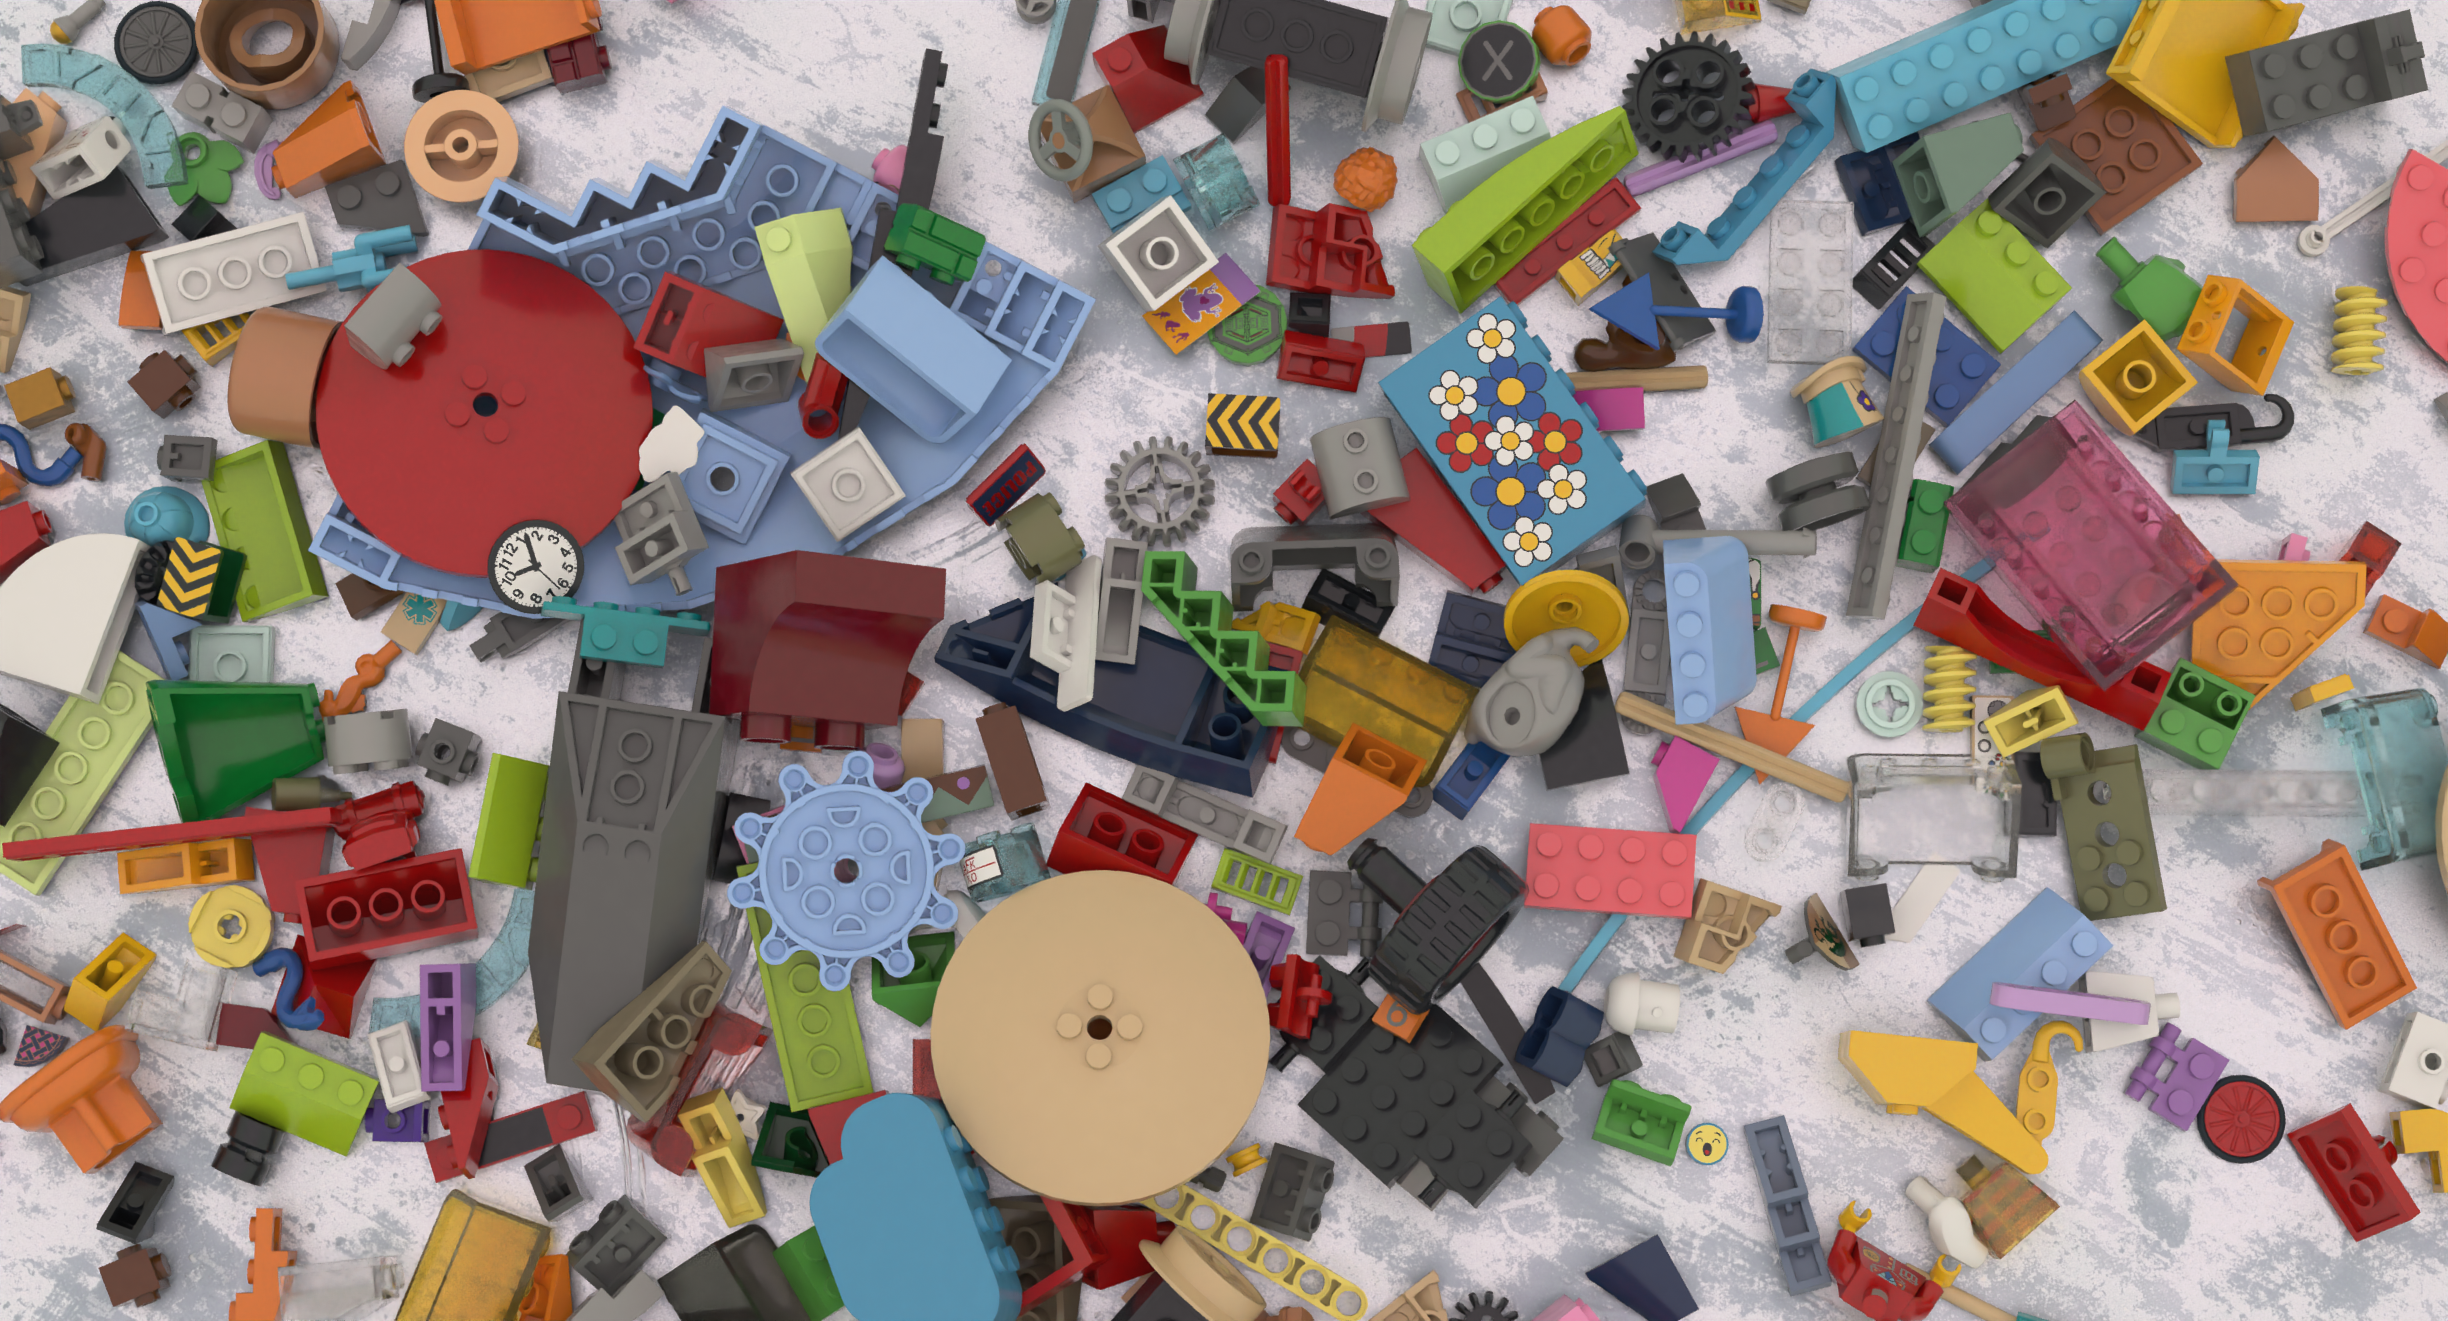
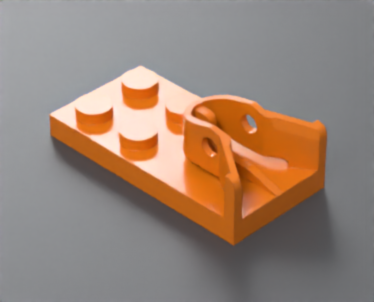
(2341, 934)

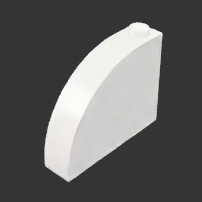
(69, 613)

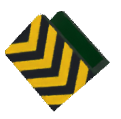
(201, 580)

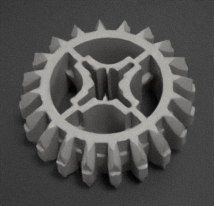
(1178, 490)

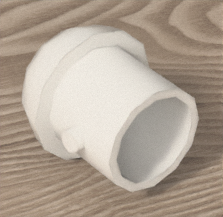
(1641, 1005)

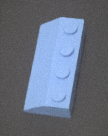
(2040, 947)

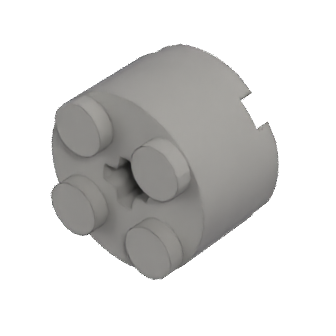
(368, 738)

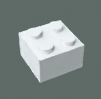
(1158, 253)

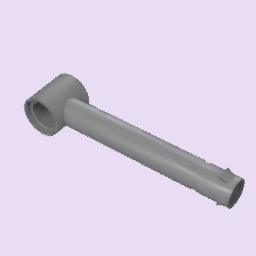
(1643, 541)

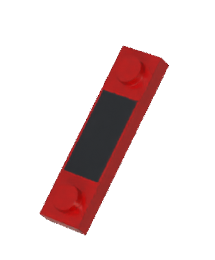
(521, 1134)

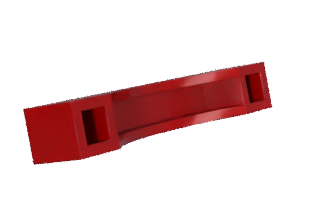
(1968, 618)

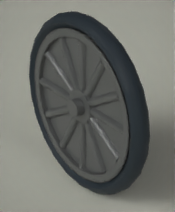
(156, 42)

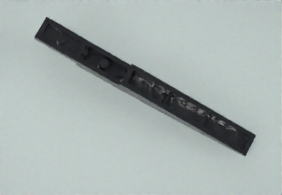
(915, 188)

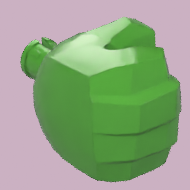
(2152, 289)

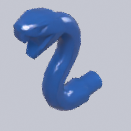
(51, 476)
(305, 1016)

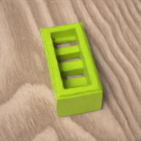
(1223, 870)

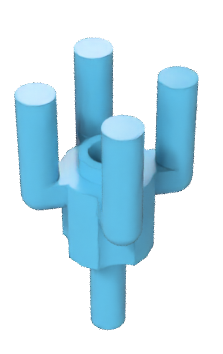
(359, 266)

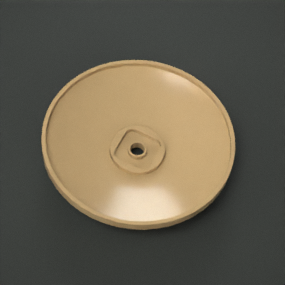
(1116, 1112)

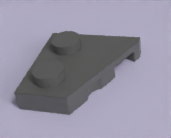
(377, 200)

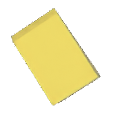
(2030, 719)

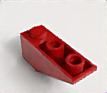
(470, 1111)

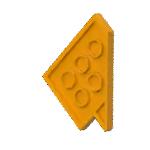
(2275, 618)

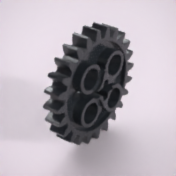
(1694, 62)

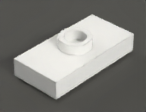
(398, 1066)

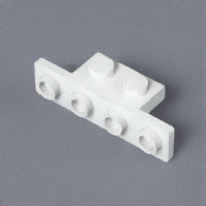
(1067, 631)

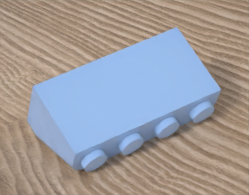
(911, 353)
(1709, 625)

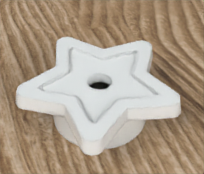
(750, 1111)

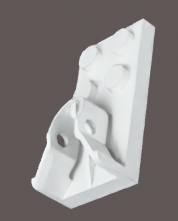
(230, 272)

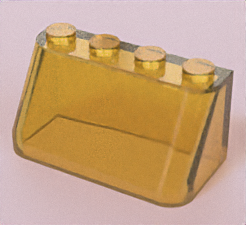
(1383, 690)
(475, 1263)

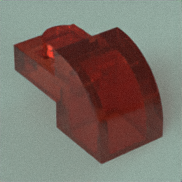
(2374, 548)

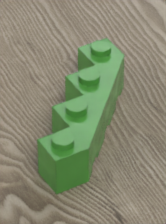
(1234, 656)

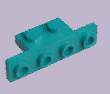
(623, 635)

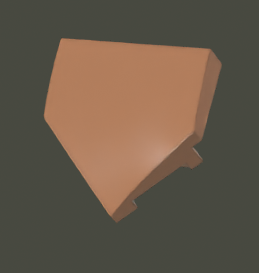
(2275, 187)

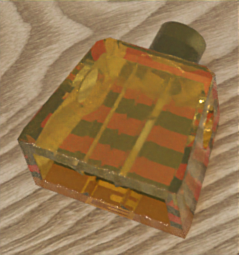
(2002, 1204)

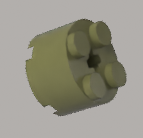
(1040, 539)

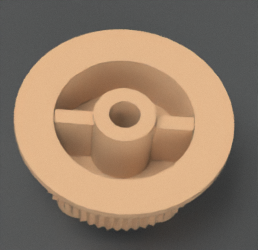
(460, 145)

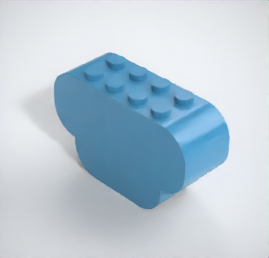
(913, 1219)

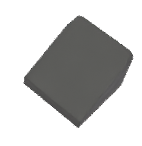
(1612, 1058)

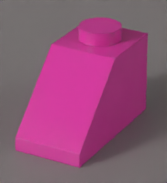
(1680, 779)

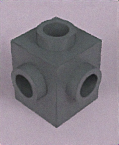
(437, 742)

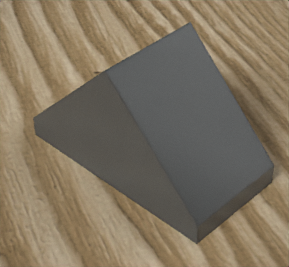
(1239, 104)
(557, 1184)

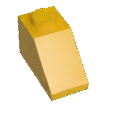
(108, 982)

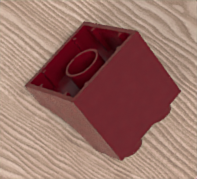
(818, 643)

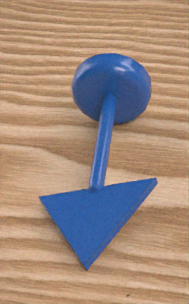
(1634, 312)

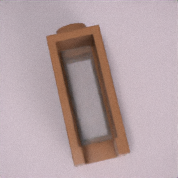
(31, 990)

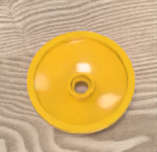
(1566, 601)

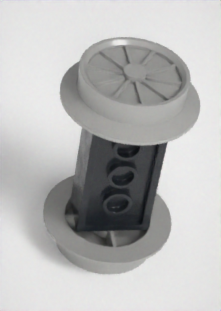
(1319, 37)

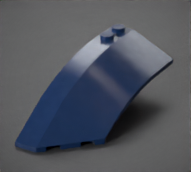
(1156, 713)

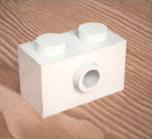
(2419, 1063)

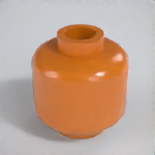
(1561, 35)

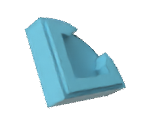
(457, 614)

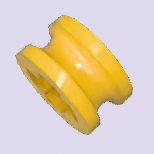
(1246, 1159)

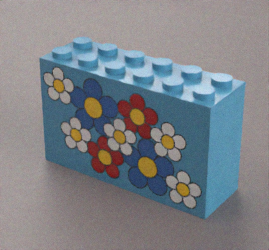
(1514, 441)

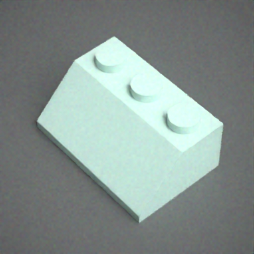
(1479, 149)

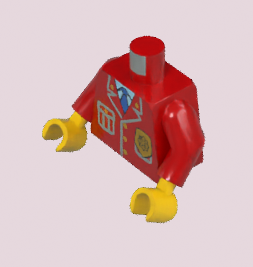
(1879, 1282)

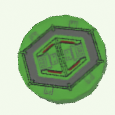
(1251, 331)

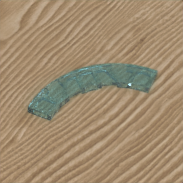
(123, 95)
(495, 971)

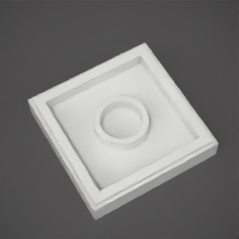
(847, 484)

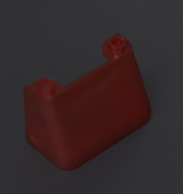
(663, 1135)

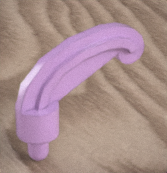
(263, 171)

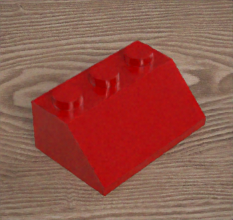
(1119, 836)

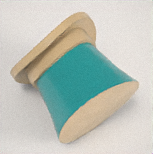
(1837, 401)

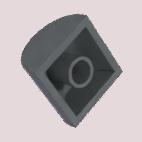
(2047, 192)

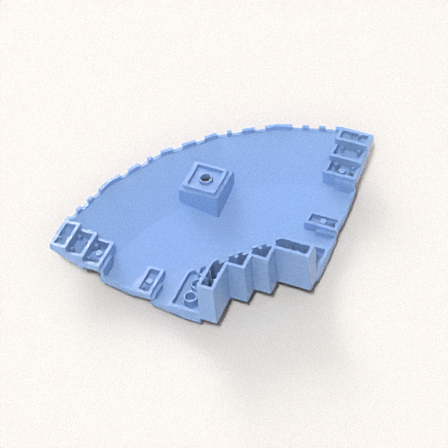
(708, 234)

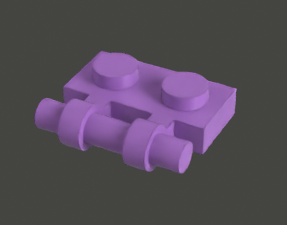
(2187, 1083)

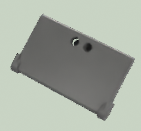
(1666, 286)

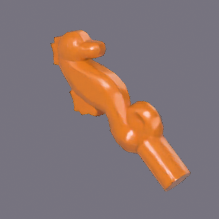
(370, 673)

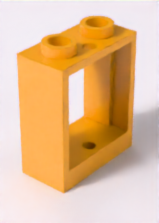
(2266, 329)

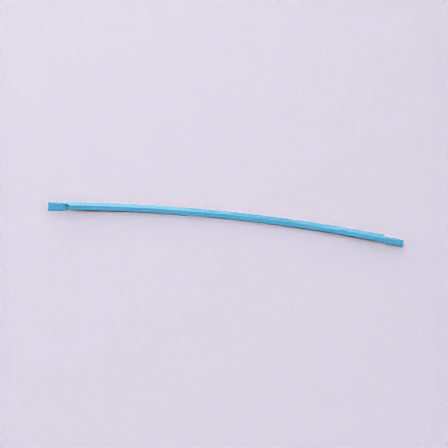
(1731, 786)

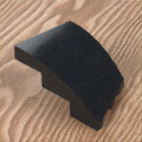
(1592, 742)

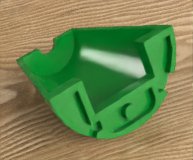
(232, 739)

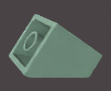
(1953, 166)

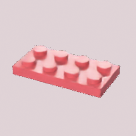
(1610, 871)

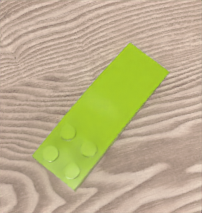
(1521, 207)

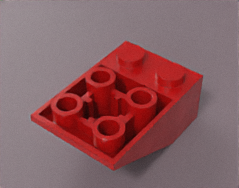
(696, 317)

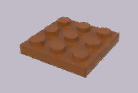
(2127, 148)

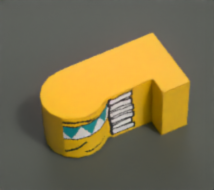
(1590, 269)

